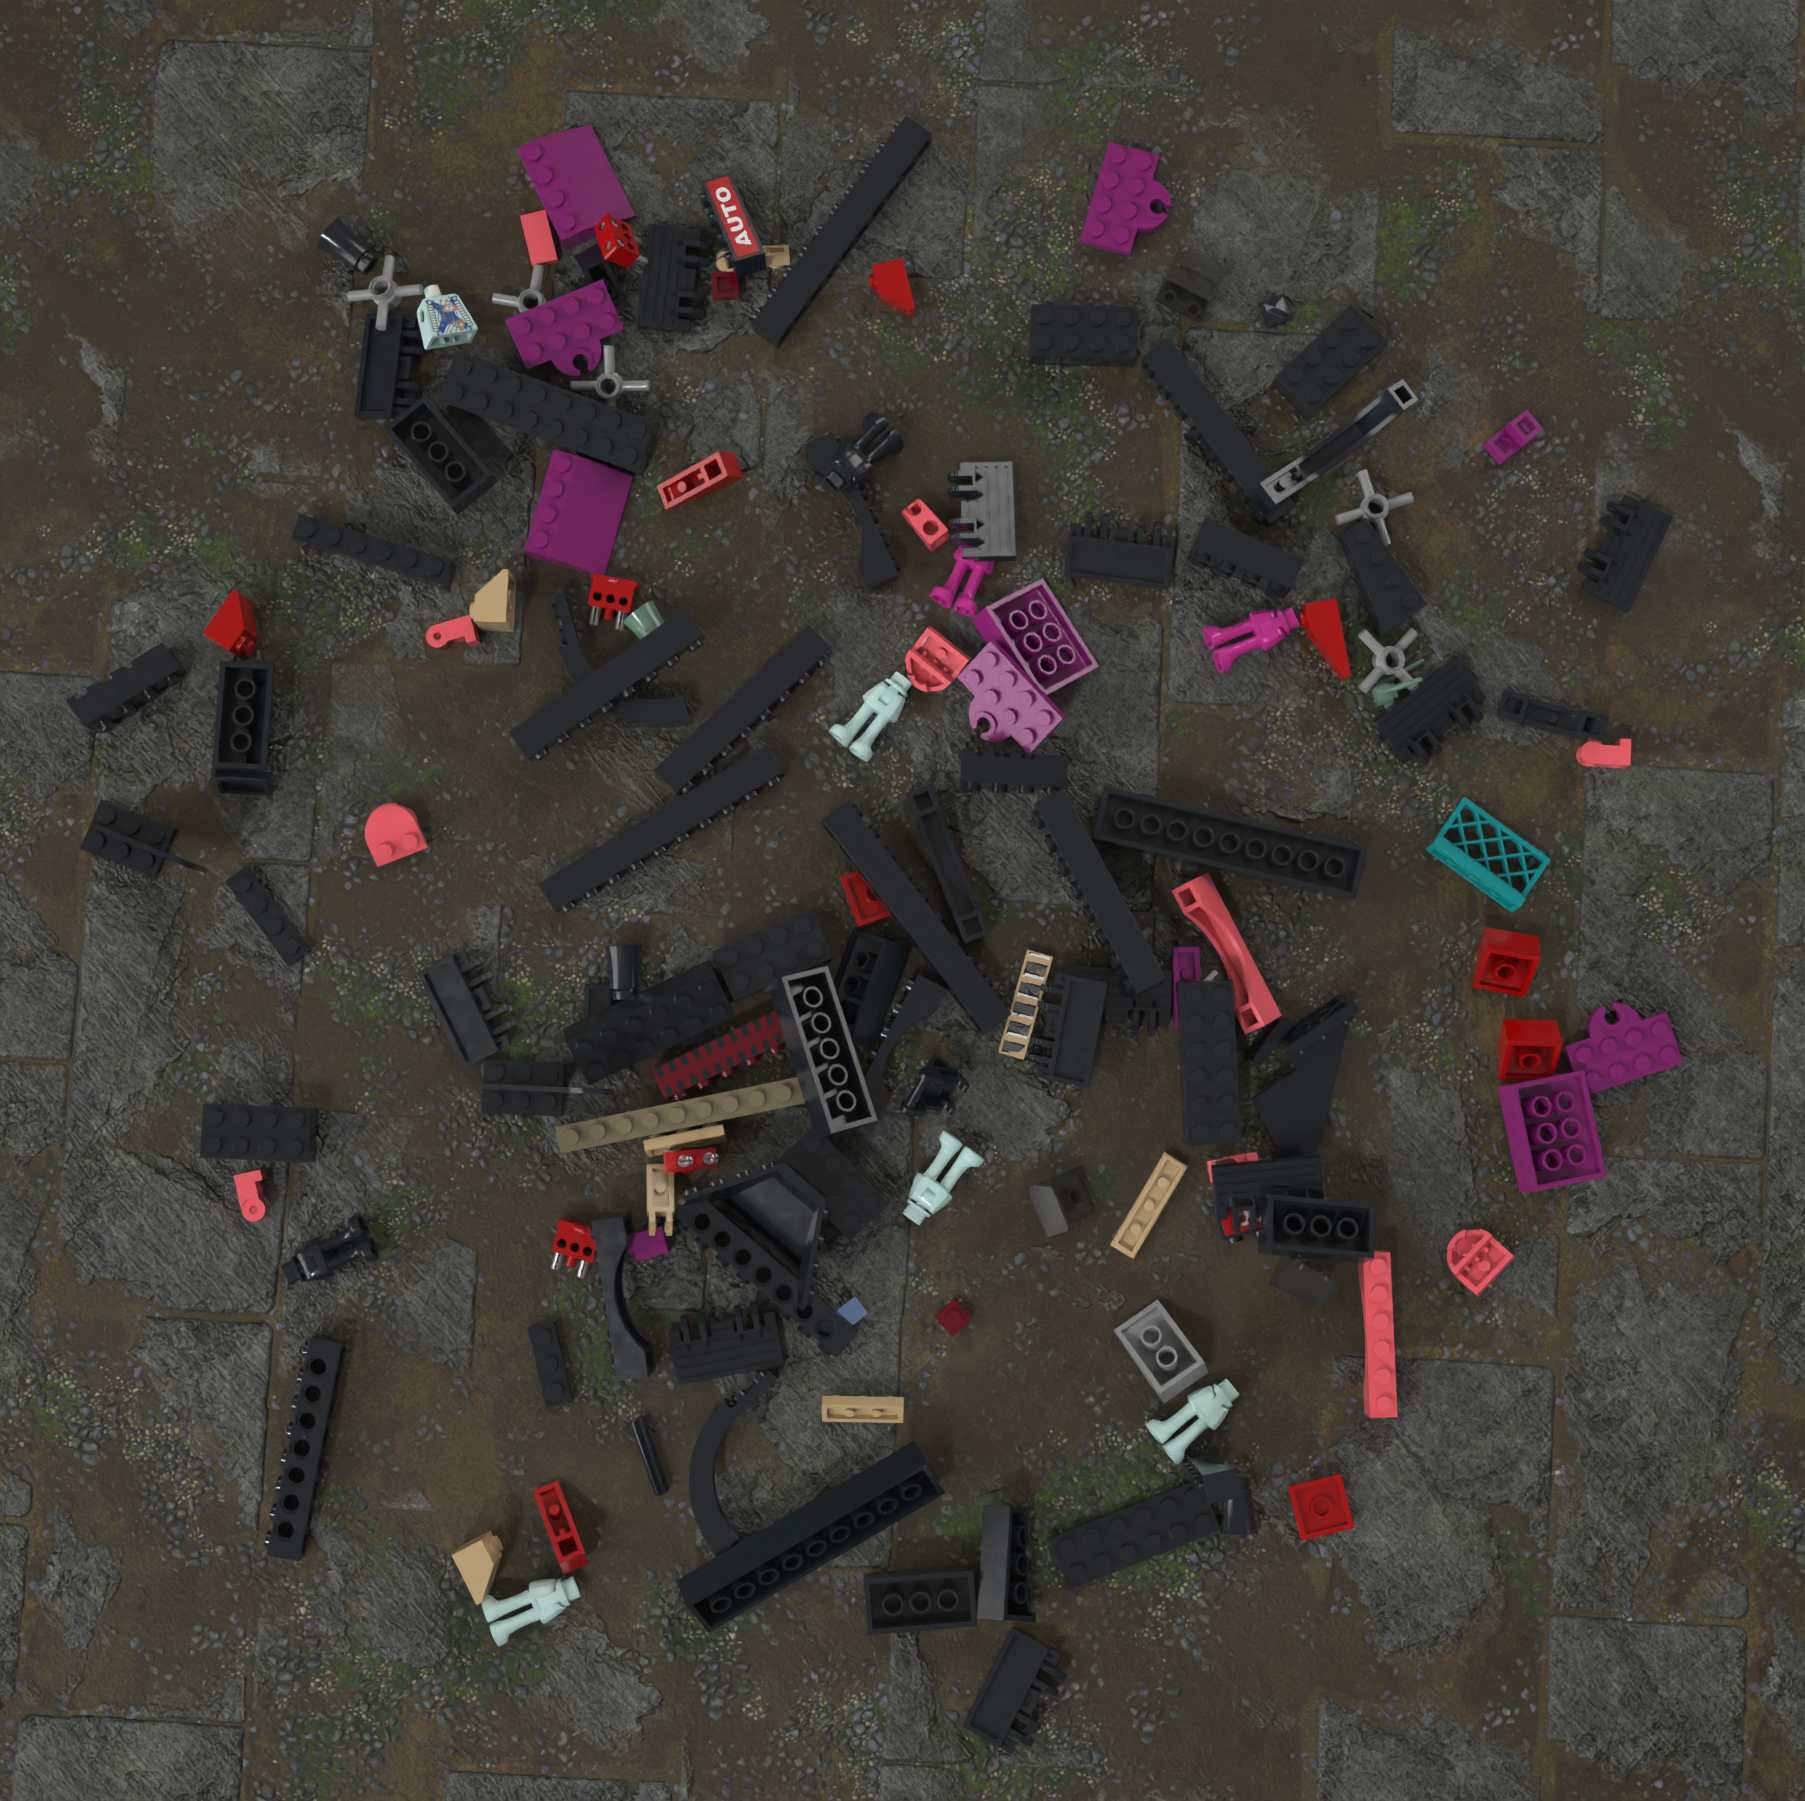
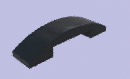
(1552, 718)

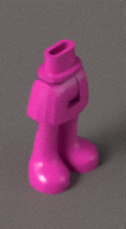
(965, 603)
(1267, 630)

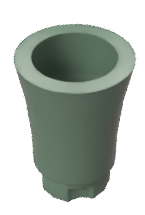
(644, 620)

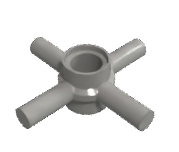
(385, 292)
(527, 295)
(609, 372)
(1383, 503)
(1379, 659)

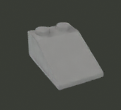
(1161, 1351)

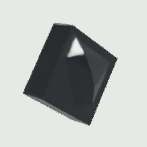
(1276, 311)

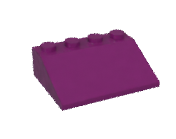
(574, 183)
(578, 513)
(1037, 637)
(1551, 1131)

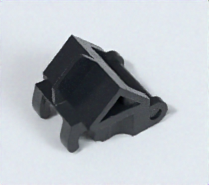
(934, 1089)

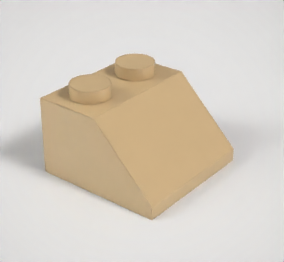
(496, 604)
(479, 1563)

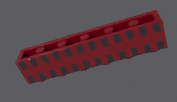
(720, 1057)

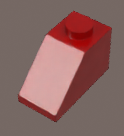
(892, 285)

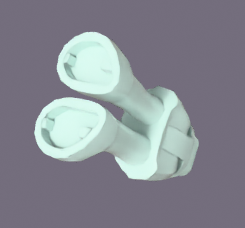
(887, 702)
(929, 1195)
(1208, 1404)
(548, 1600)

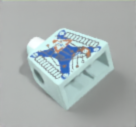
(444, 320)

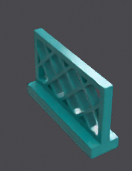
(1480, 875)

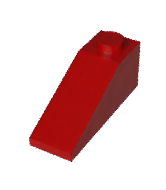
(700, 479)
(1325, 632)
(560, 1527)

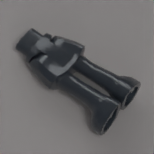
(851, 465)
(313, 1259)

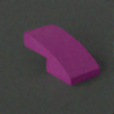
(1512, 437)

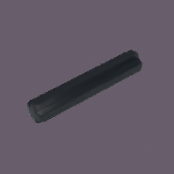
(649, 1456)

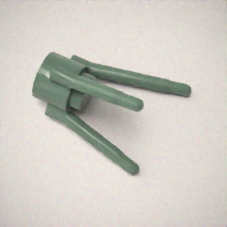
(1386, 693)

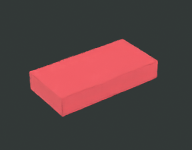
(539, 238)

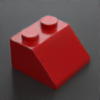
(234, 626)
(1506, 961)
(1528, 1049)

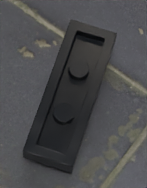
(550, 1364)

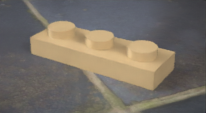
(686, 1137)
(862, 1409)

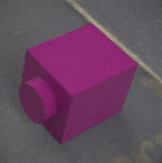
(649, 1246)

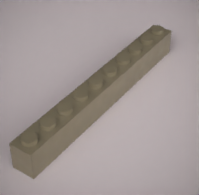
(679, 1115)

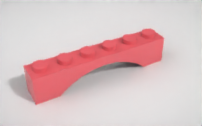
(1205, 907)
(1377, 1303)

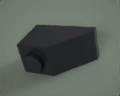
(596, 268)

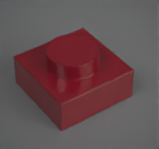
(725, 286)
(953, 1317)

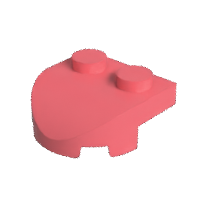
(934, 662)
(393, 833)
(1477, 1259)

